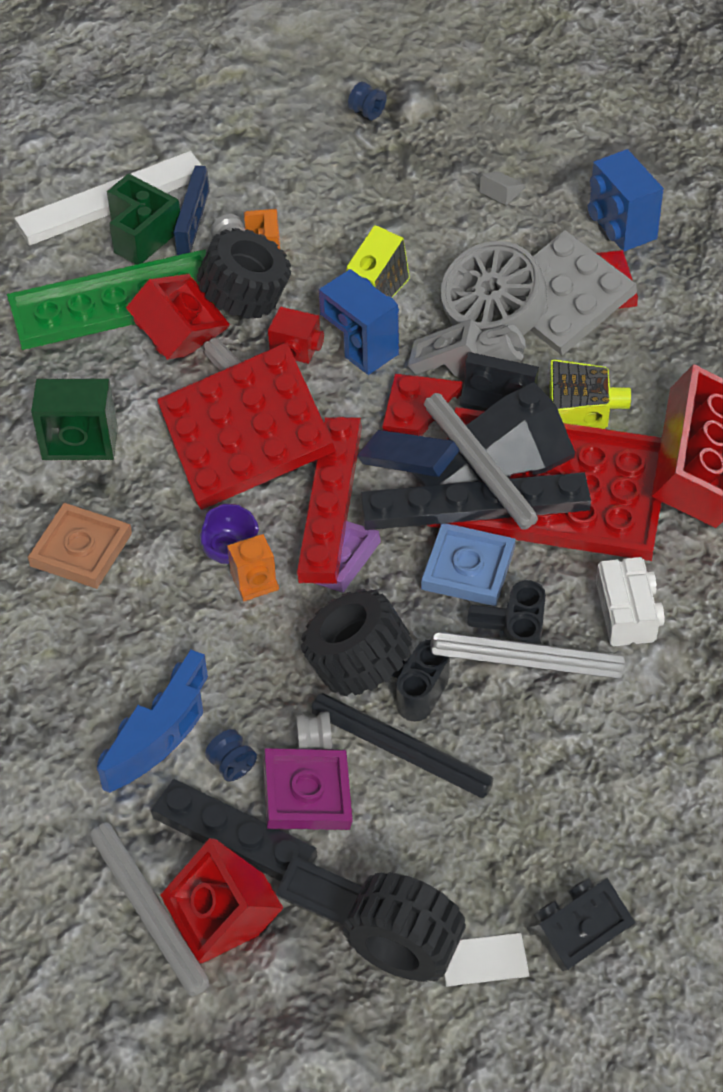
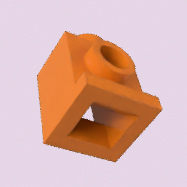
(252, 567)

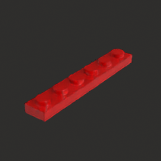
(330, 504)

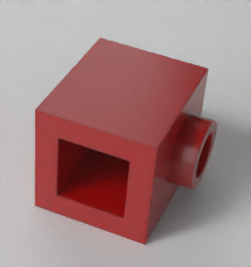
(299, 330)

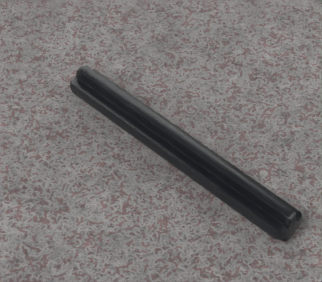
(404, 746)

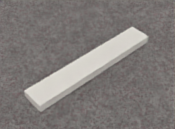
(94, 204)

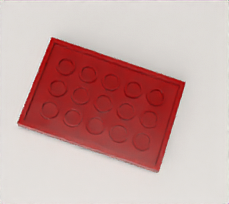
(620, 483)

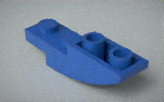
(155, 733)

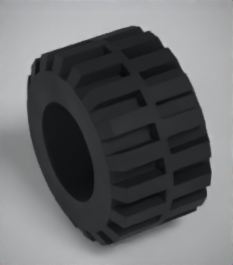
(243, 273)
(356, 642)
(404, 927)

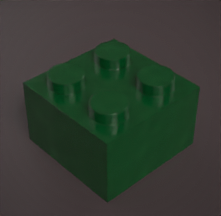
(75, 419)

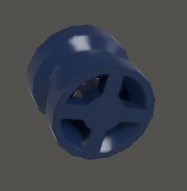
(367, 100)
(230, 755)

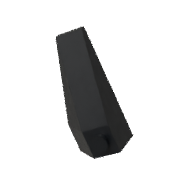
(518, 433)

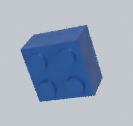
(625, 200)

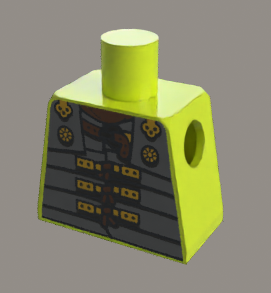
(382, 261)
(585, 393)

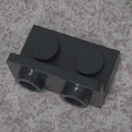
(492, 379)
(582, 922)

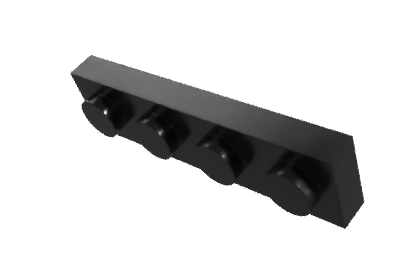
(248, 837)

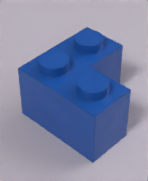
(365, 318)

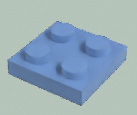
(468, 564)

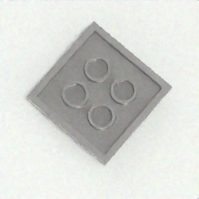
(579, 292)

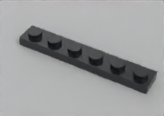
(471, 501)

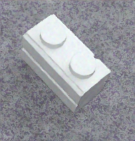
(628, 601)

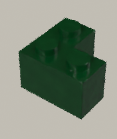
(140, 218)

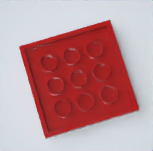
(245, 426)

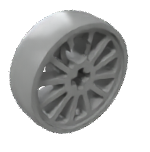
(494, 290)

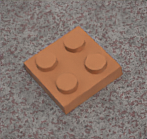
(80, 545)

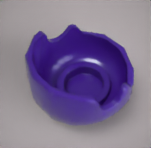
(226, 526)

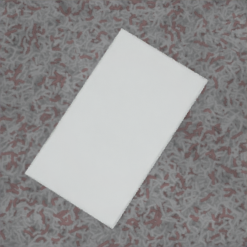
(487, 960)

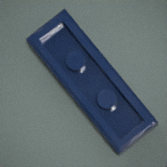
(192, 210)
(408, 453)

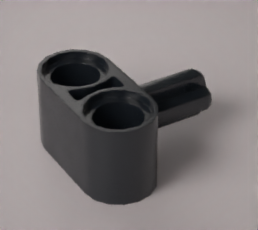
(522, 617)
(422, 680)

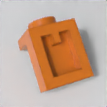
(264, 223)

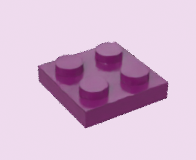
(307, 789)

